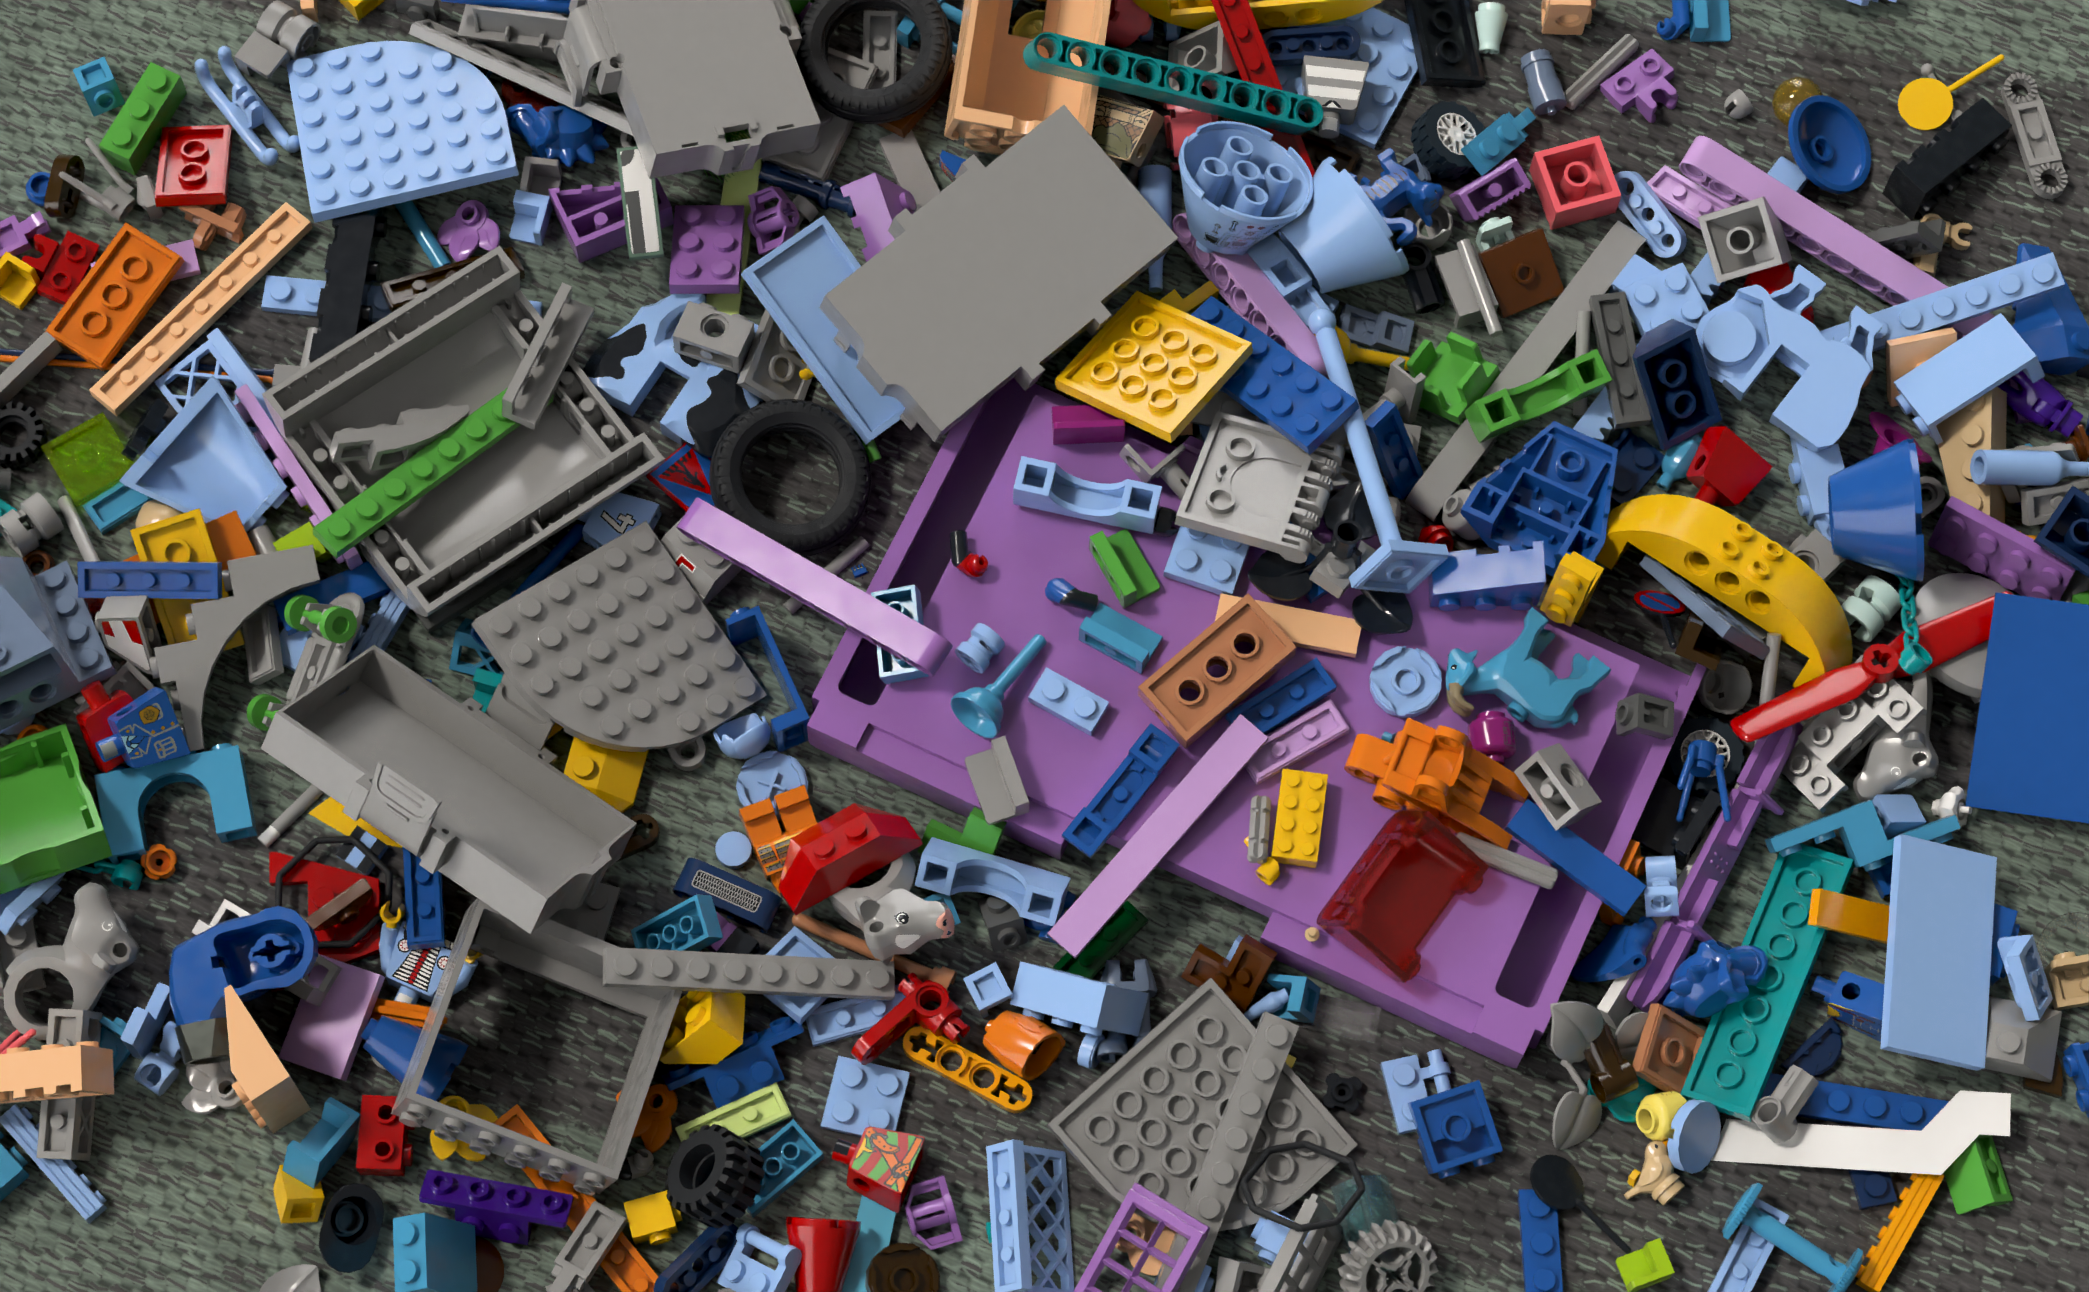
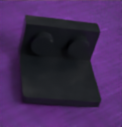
(1661, 831)

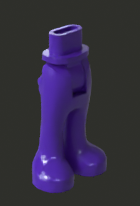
(2041, 404)

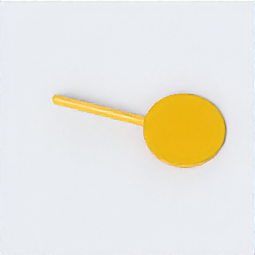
(1929, 103)

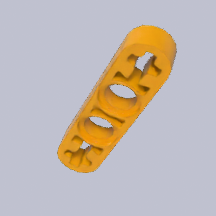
(970, 1065)

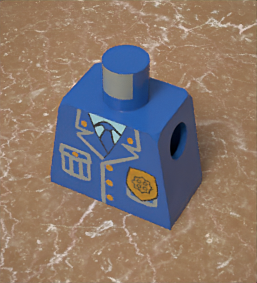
(144, 732)

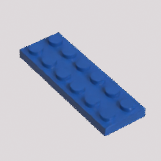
(1280, 385)

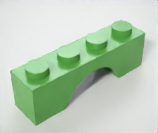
(1539, 397)

